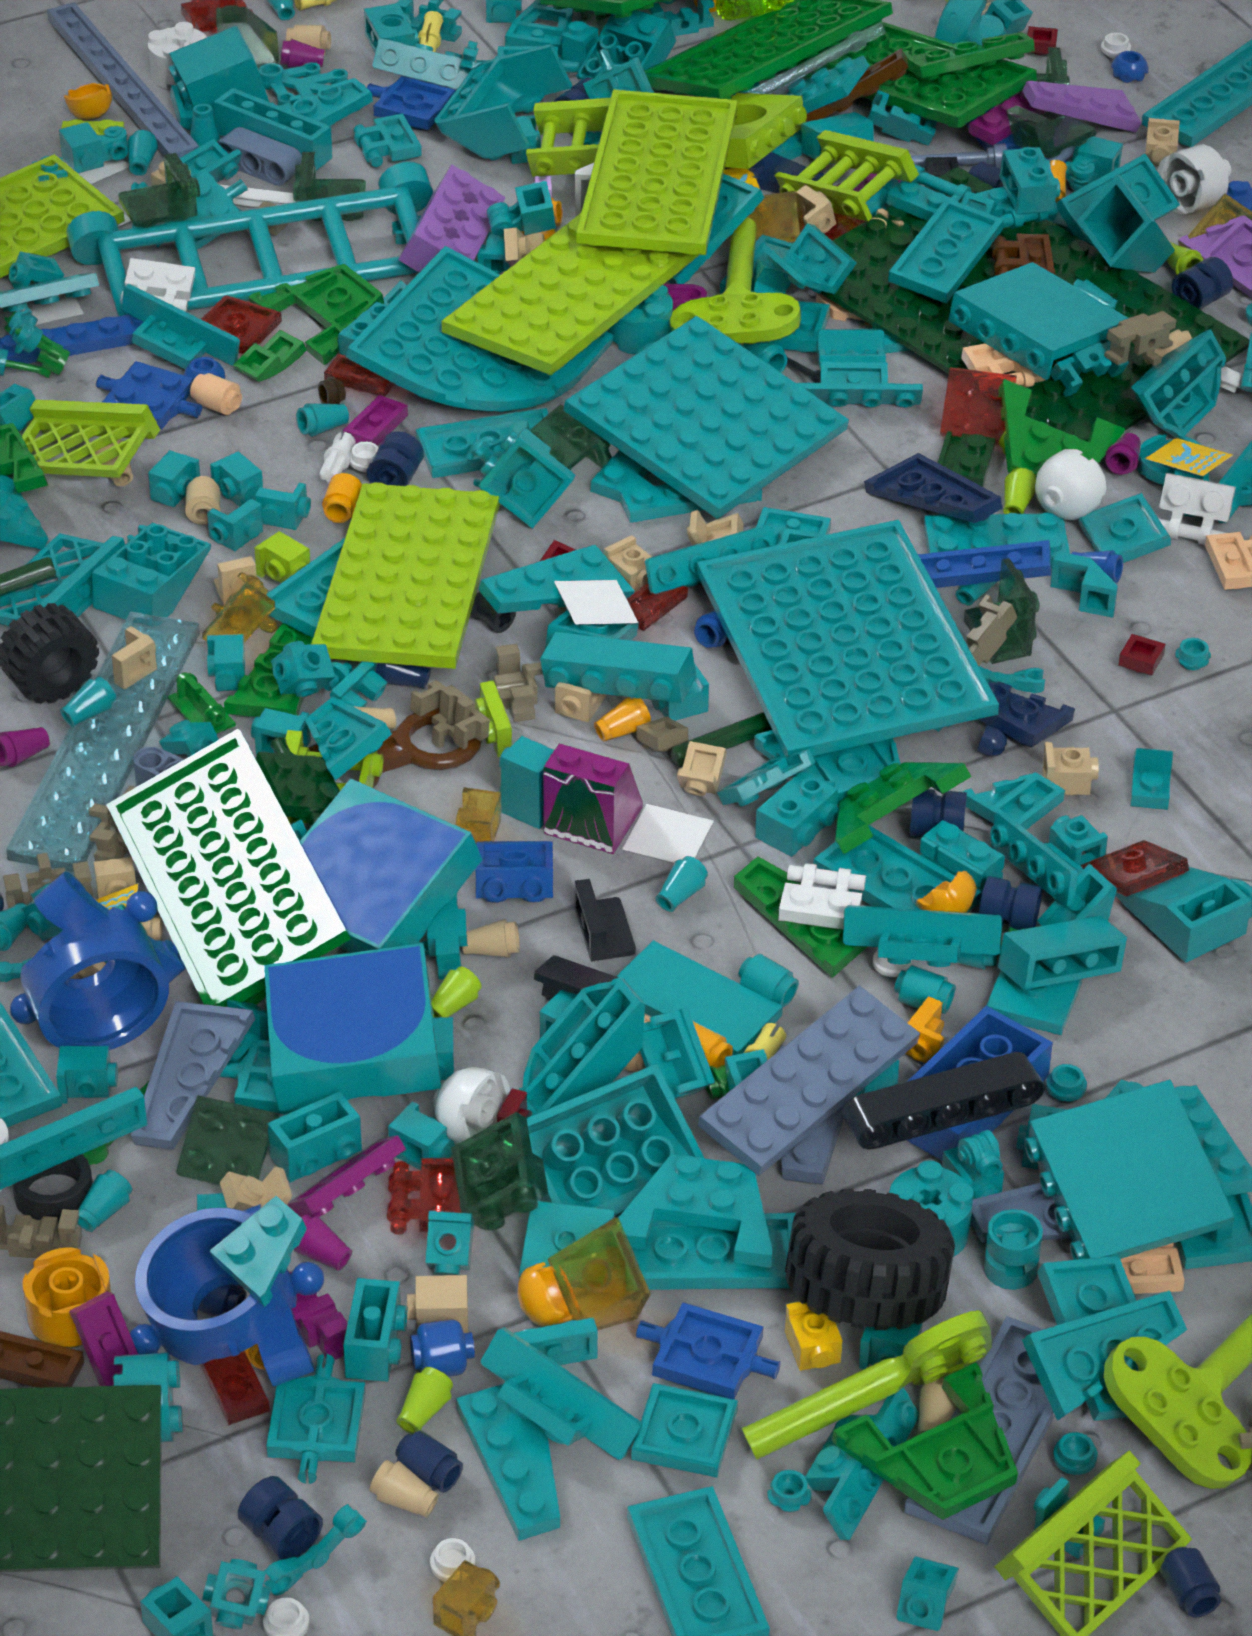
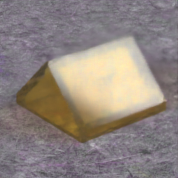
(778, 216)
(601, 1277)

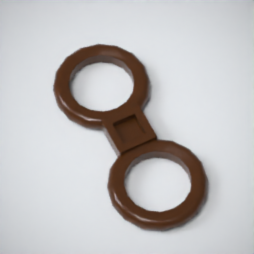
(400, 751)

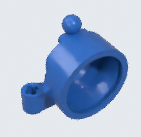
(116, 1000)
(180, 1272)

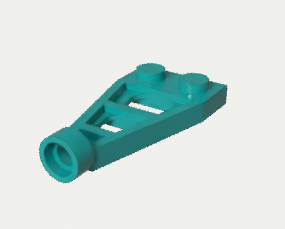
(527, 33)

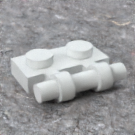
(163, 280)
(1196, 498)
(819, 905)

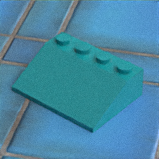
(610, 1141)

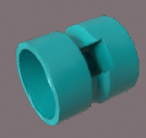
(1013, 1249)

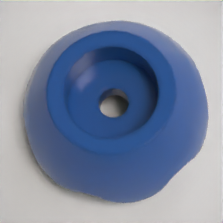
(1130, 66)
(203, 366)

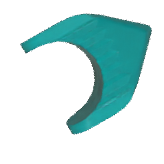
(963, 22)

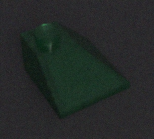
(257, 33)

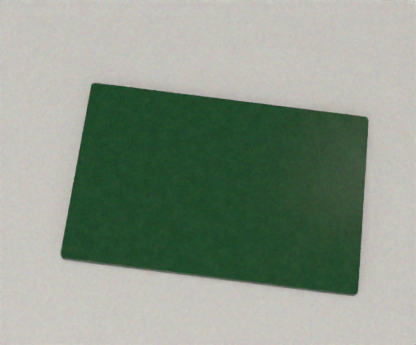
(924, 325)

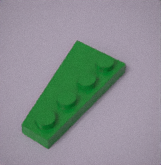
(968, 54)
(260, 687)
(763, 887)

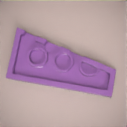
(1091, 104)

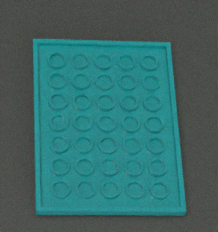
(846, 639)

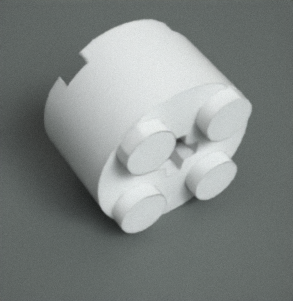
(166, 41)
(1195, 177)

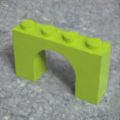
(762, 126)

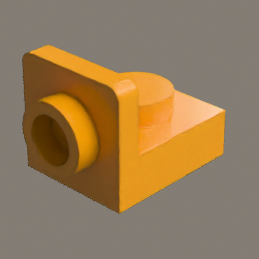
(930, 1026)

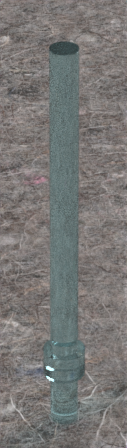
(854, 42)

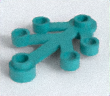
(276, 79)

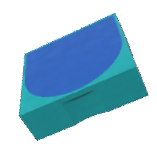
(387, 865)
(351, 1026)

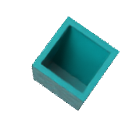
(214, 67)
(1125, 230)

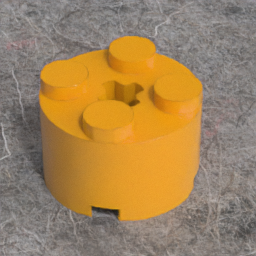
(57, 1285)

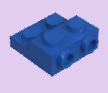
(515, 870)

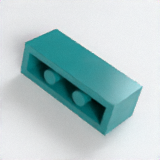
(1062, 952)

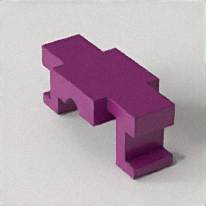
(321, 1323)

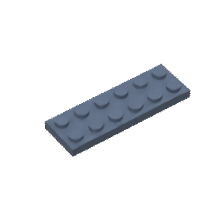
(808, 1080)
(1020, 1411)

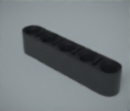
(943, 1100)

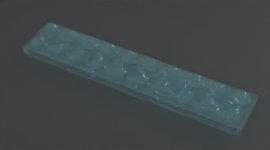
(100, 751)

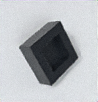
(940, 165)

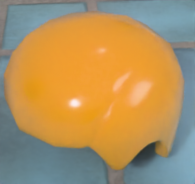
(89, 100)
(950, 896)
(541, 1296)

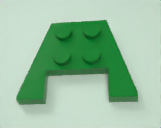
(332, 298)
(1033, 442)
(18, 460)
(889, 791)
(948, 1464)

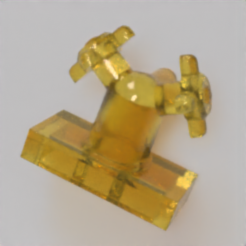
(243, 611)

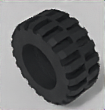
(869, 1259)

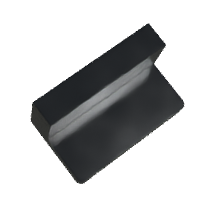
(602, 924)
(568, 976)

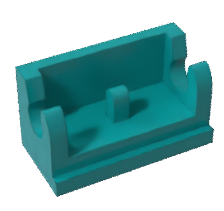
(676, 1048)

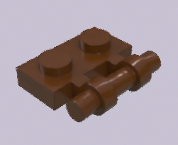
(1026, 248)

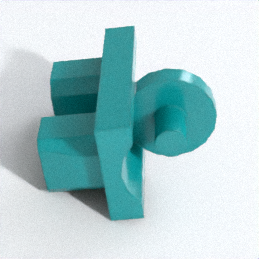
(361, 679)

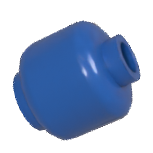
(442, 1347)

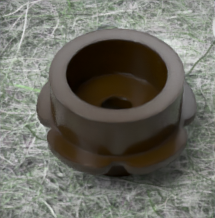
(331, 391)

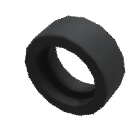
(51, 1205)

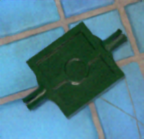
(298, 781)

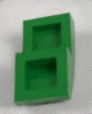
(272, 358)

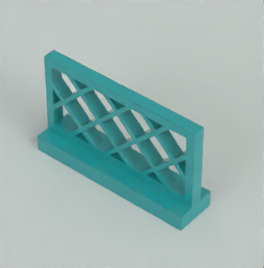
(75, 590)

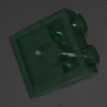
(499, 1173)

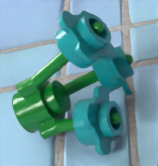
(29, 337)

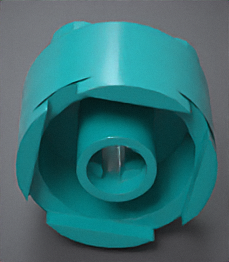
(645, 322)
(942, 1193)
(155, 1370)

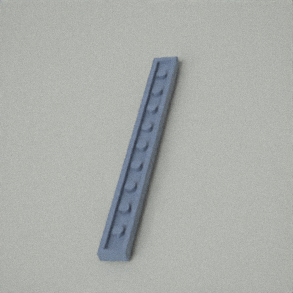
(123, 81)

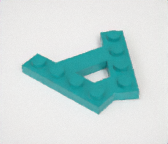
(624, 482)
(1222, 1152)

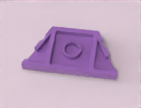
(1231, 244)

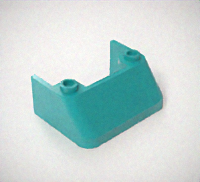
(486, 102)

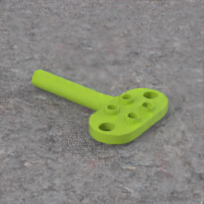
(739, 312)
(924, 1360)
(1184, 1405)

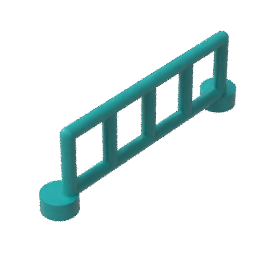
(402, 191)

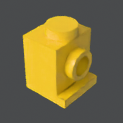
(812, 1337)

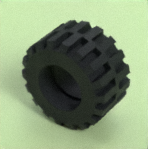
(48, 653)

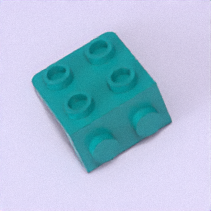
(812, 261)

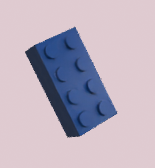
(981, 1039)

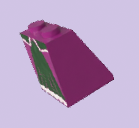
(589, 798)

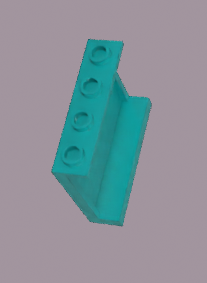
(1032, 316)
(1128, 1174)

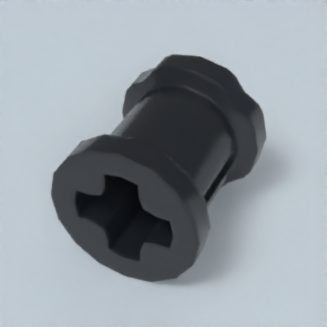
(483, 610)

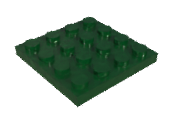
(80, 1478)

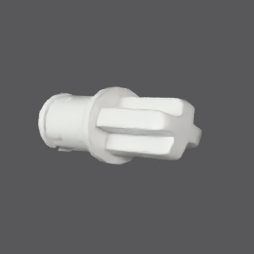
(337, 456)

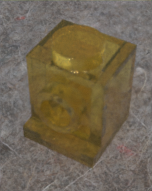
(480, 813)
(465, 1600)

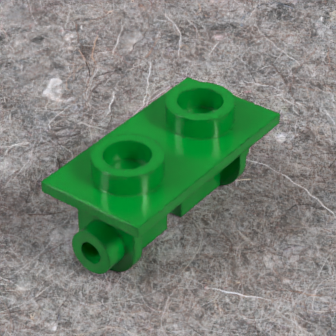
(198, 705)

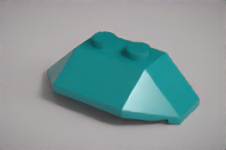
(1182, 385)
(585, 1045)

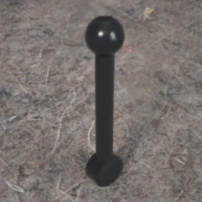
(815, 375)

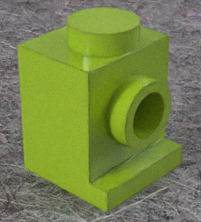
(280, 557)

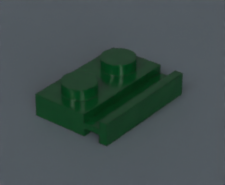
(968, 455)

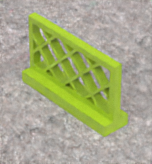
(83, 422)
(1063, 1527)

